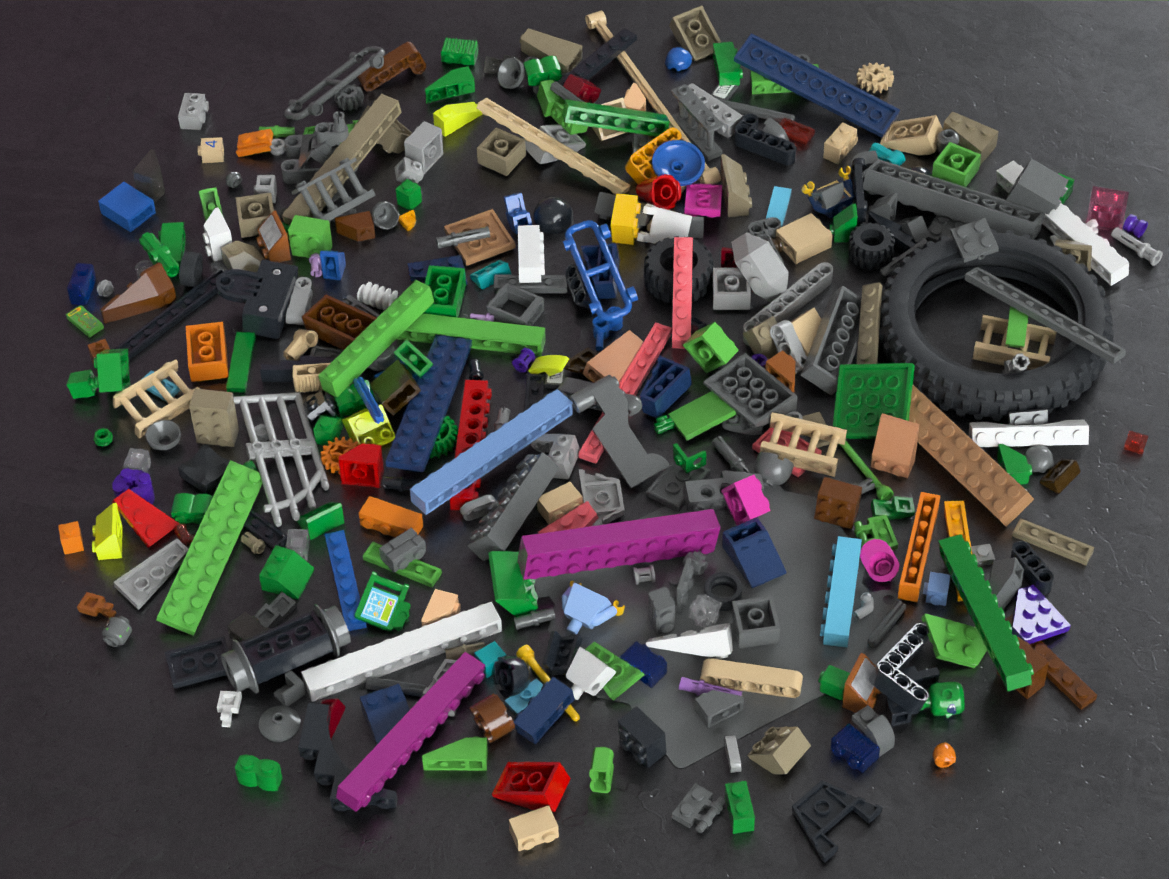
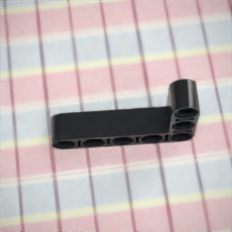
(888, 675)

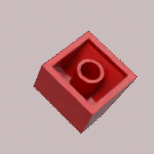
(362, 466)

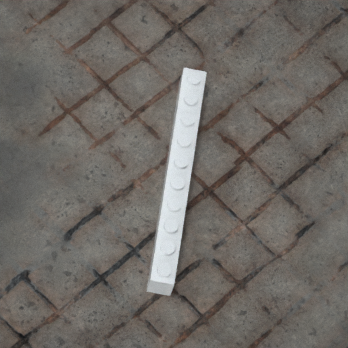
(1070, 227)
(401, 651)

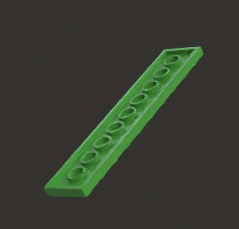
(210, 548)

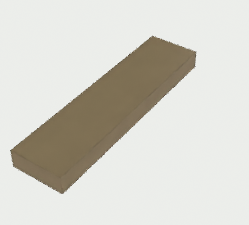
(1053, 541)

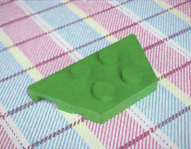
(955, 641)

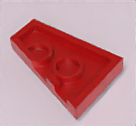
(144, 518)

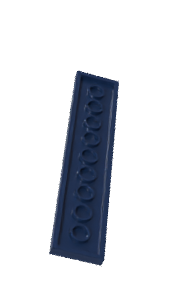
(817, 85)
(428, 408)

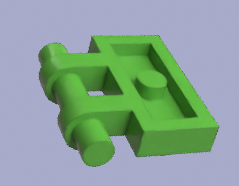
(879, 528)

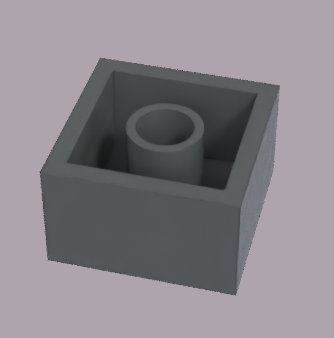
(755, 622)

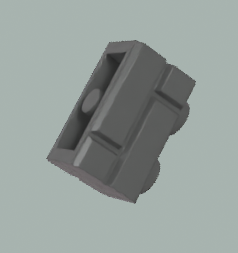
(403, 550)
(661, 610)

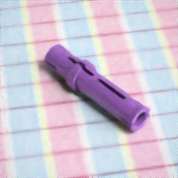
(701, 687)

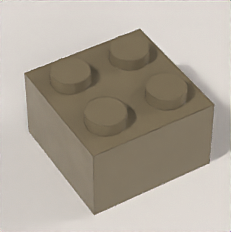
(501, 151)
(253, 212)

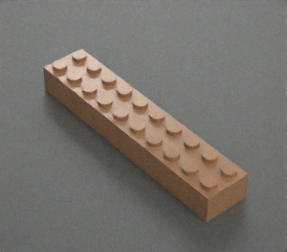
(967, 461)

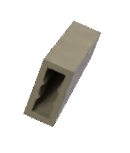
(543, 45)

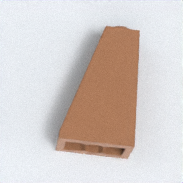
(614, 359)

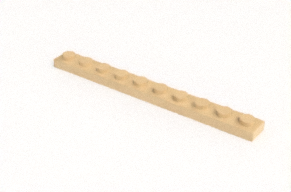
(553, 146)

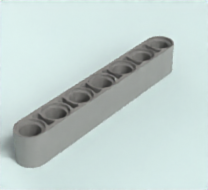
(794, 297)

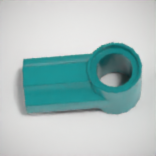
(895, 157)

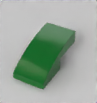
(896, 509)

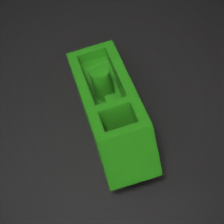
(462, 755)

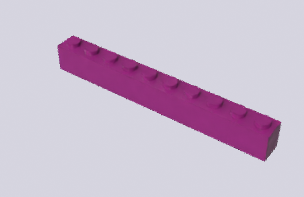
(410, 732)

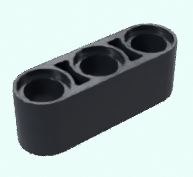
(577, 287)
(1035, 570)

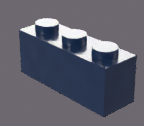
(543, 710)

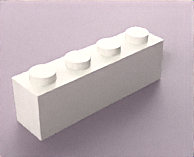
(530, 254)

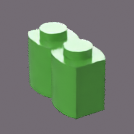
(601, 770)

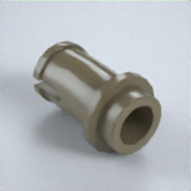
(257, 545)

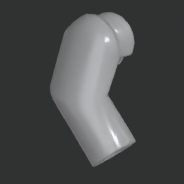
(867, 606)

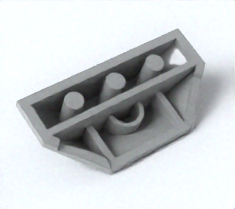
(760, 266)

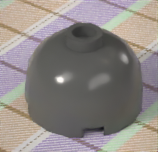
(772, 469)

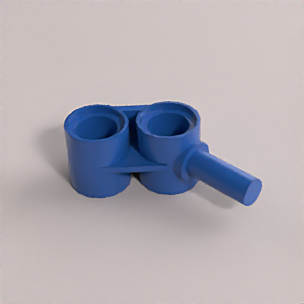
(602, 328)

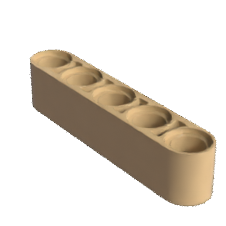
(752, 678)

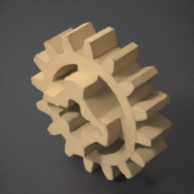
(875, 77)

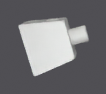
(588, 673)

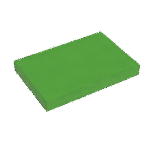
(701, 415)

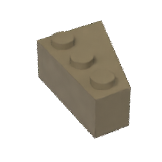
(972, 134)

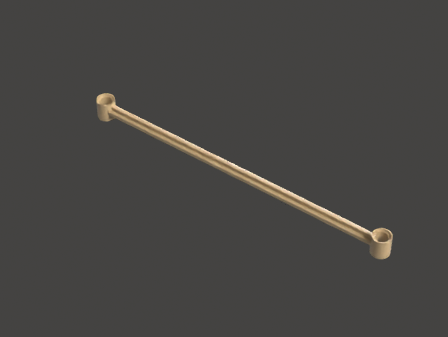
(598, 21)

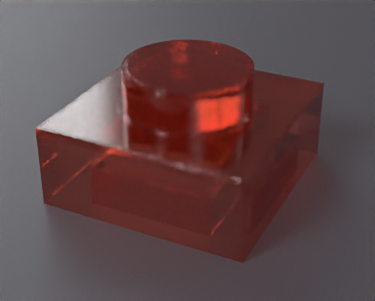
(1136, 442)

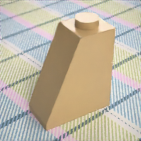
(806, 328)

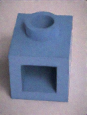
(937, 588)

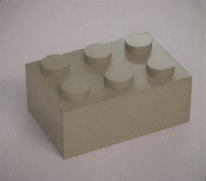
(214, 417)

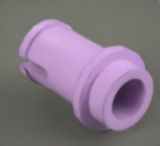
(316, 266)
(488, 317)

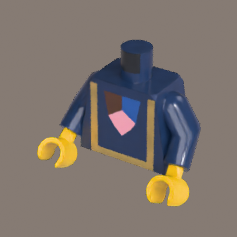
(846, 200)

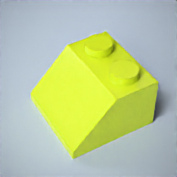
(108, 534)

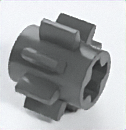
(697, 562)

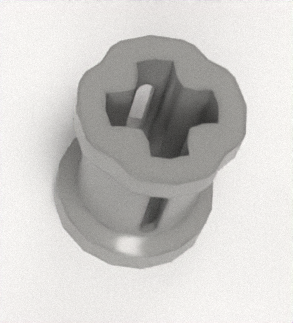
(640, 577)

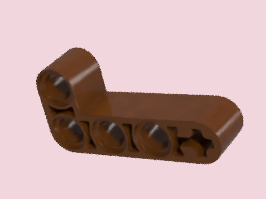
(394, 63)

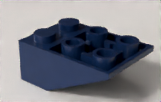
(753, 552)

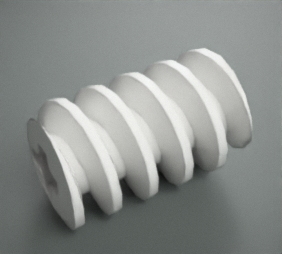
(376, 296)

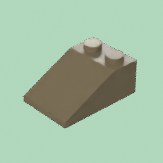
(695, 32)

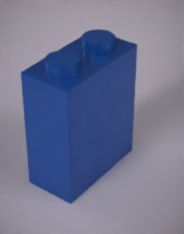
(127, 206)

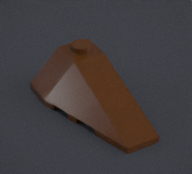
(148, 293)

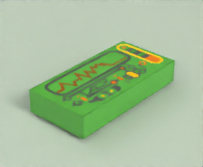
(84, 321)

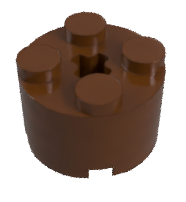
(492, 717)

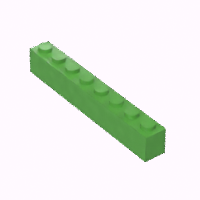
(484, 334)
(376, 338)

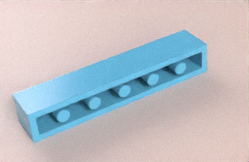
(842, 592)

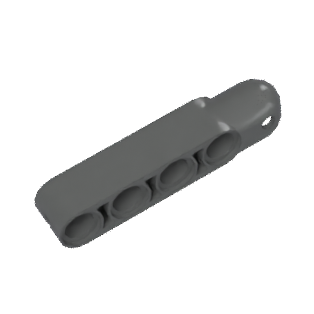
(571, 386)

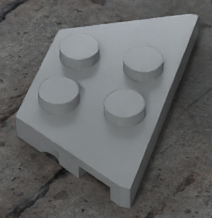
(603, 495)

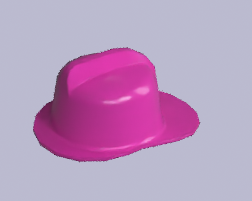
(879, 560)

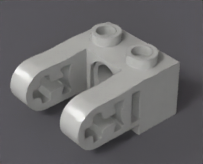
(562, 450)

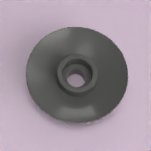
(279, 730)

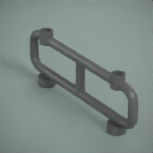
(316, 108)

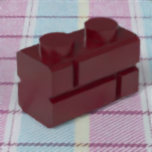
(582, 88)

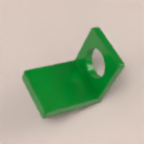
(687, 462)

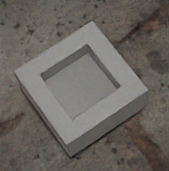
(983, 554)

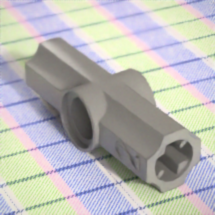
(1016, 364)

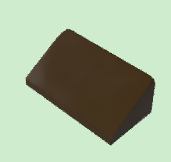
(1060, 475)

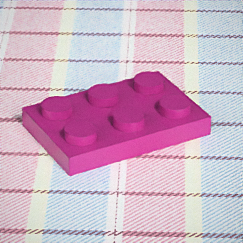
(703, 200)

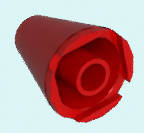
(660, 191)

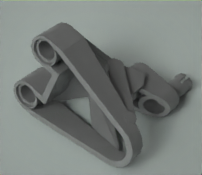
(320, 147)

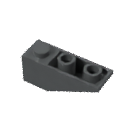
(1006, 580)

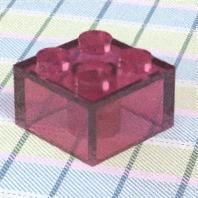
(1107, 207)

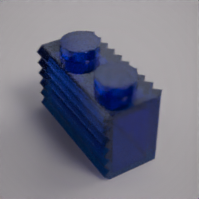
(81, 284)
(647, 662)
(855, 748)

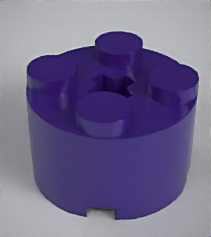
(136, 481)

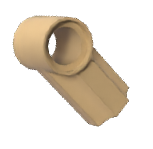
(302, 341)

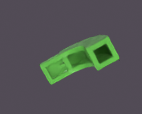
(1016, 328)

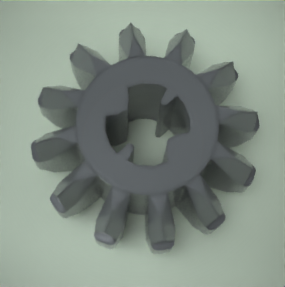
(349, 97)

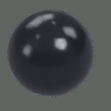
(553, 215)

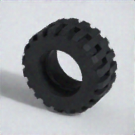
(661, 258)

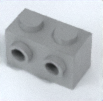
(193, 111)

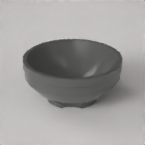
(507, 71)
(163, 430)

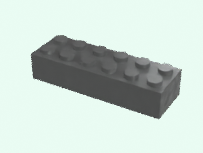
(834, 340)
(513, 505)

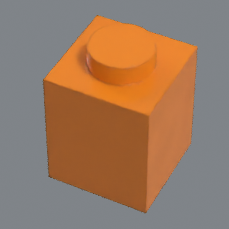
(71, 537)

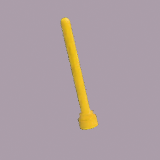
(527, 655)

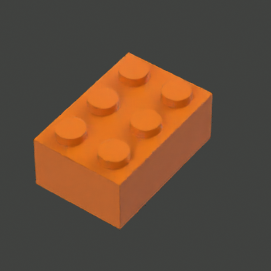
(207, 351)

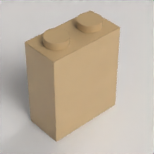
(804, 238)

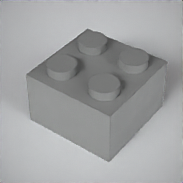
(424, 145)
(730, 290)

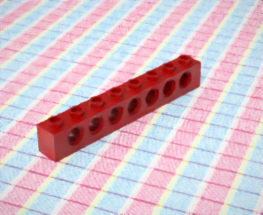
(471, 430)

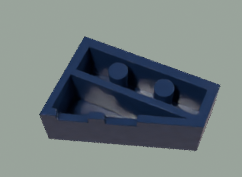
(603, 282)
(665, 386)

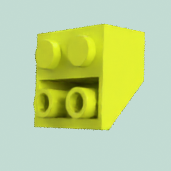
(364, 429)

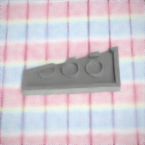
(149, 575)

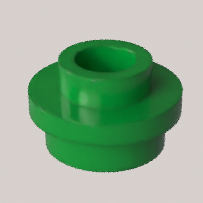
(103, 437)

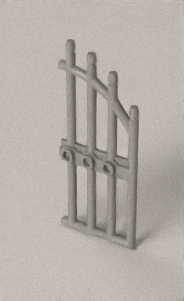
(278, 449)

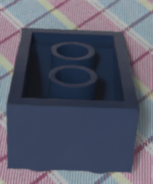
(384, 710)

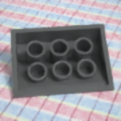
(752, 391)

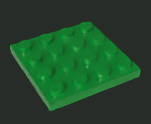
(869, 391)

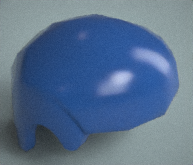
(678, 58)

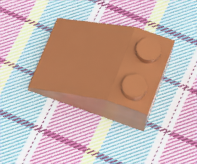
(895, 446)

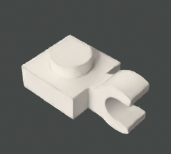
(228, 703)

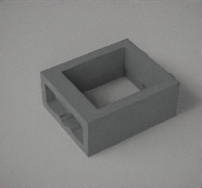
(534, 305)

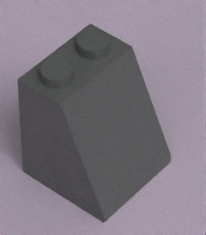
(1038, 188)

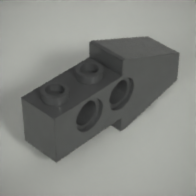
(712, 488)

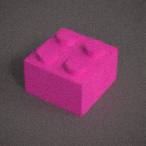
(746, 499)

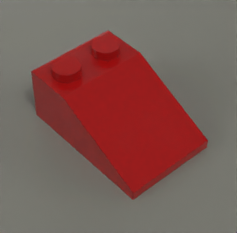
(532, 784)

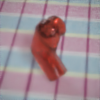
(183, 534)

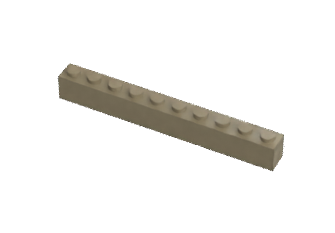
(358, 144)

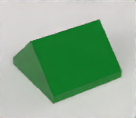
(322, 519)

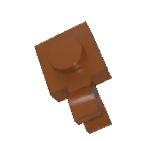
(93, 604)

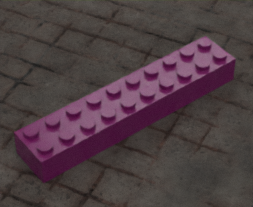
(617, 544)

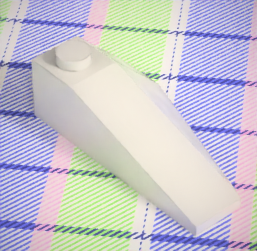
(709, 642)

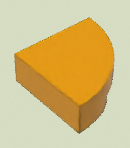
(408, 220)

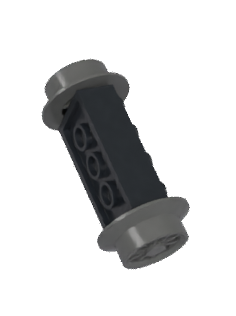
(285, 647)

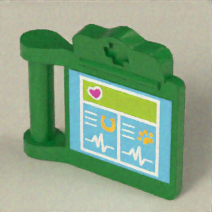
(382, 607)

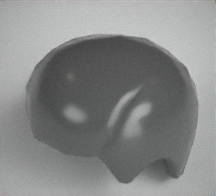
(384, 215)
(1039, 458)

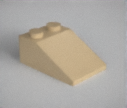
(913, 135)

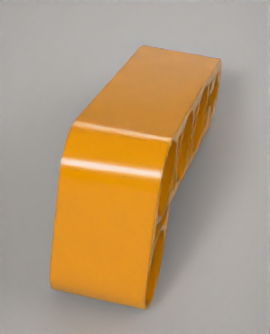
(644, 156)

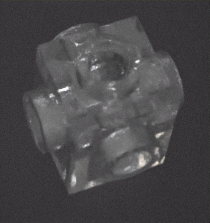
(705, 610)

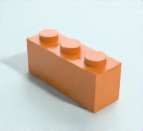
(389, 518)

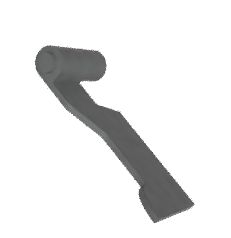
(615, 432)

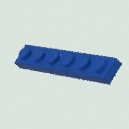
(344, 578)

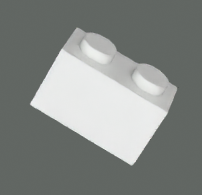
(216, 235)

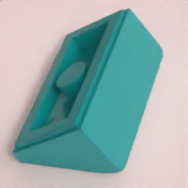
(485, 276)

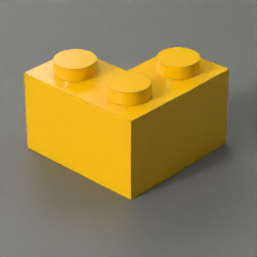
(624, 219)

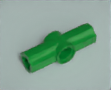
(159, 253)

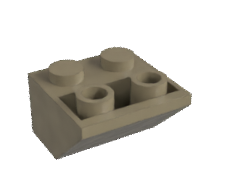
(779, 749)

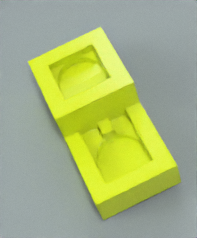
(550, 364)

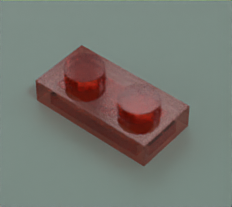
(797, 131)

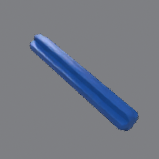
(368, 400)

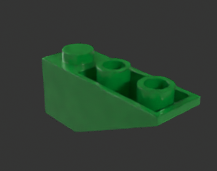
(453, 84)

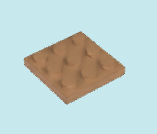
(481, 249)

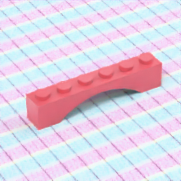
(682, 291)

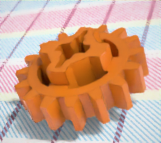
(335, 449)

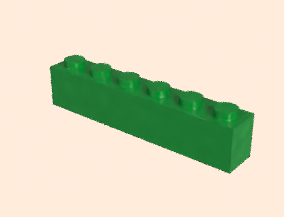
(615, 118)

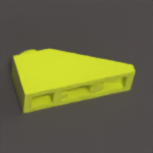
(455, 116)

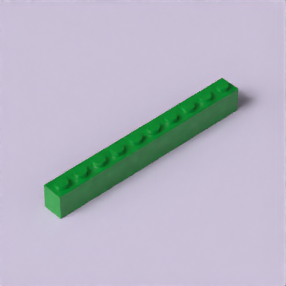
(985, 613)

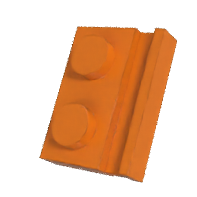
(254, 142)

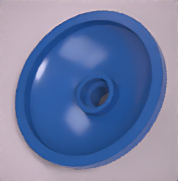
(681, 156)

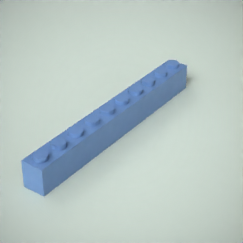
(491, 451)

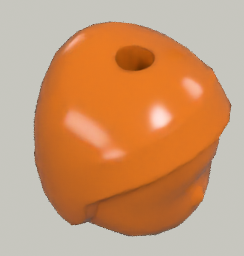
(944, 755)

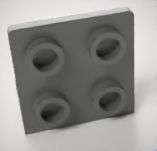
(679, 585)

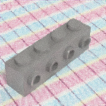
(724, 113)

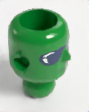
(945, 699)

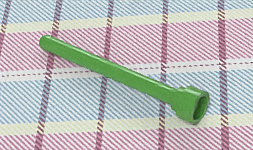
(883, 492)

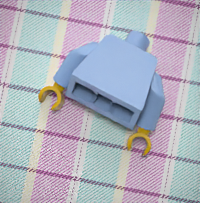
(587, 608)

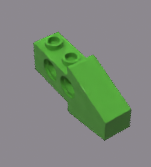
(553, 106)

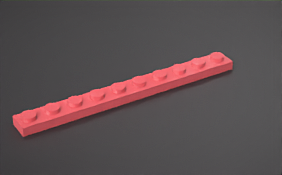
(631, 381)

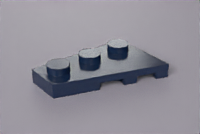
(419, 270)

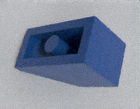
(332, 264)

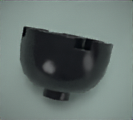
(511, 674)

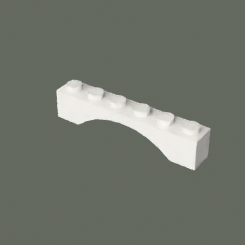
(1058, 433)

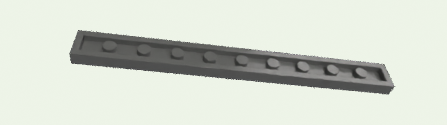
(1045, 315)

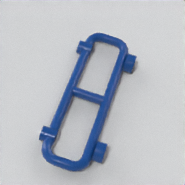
(628, 295)

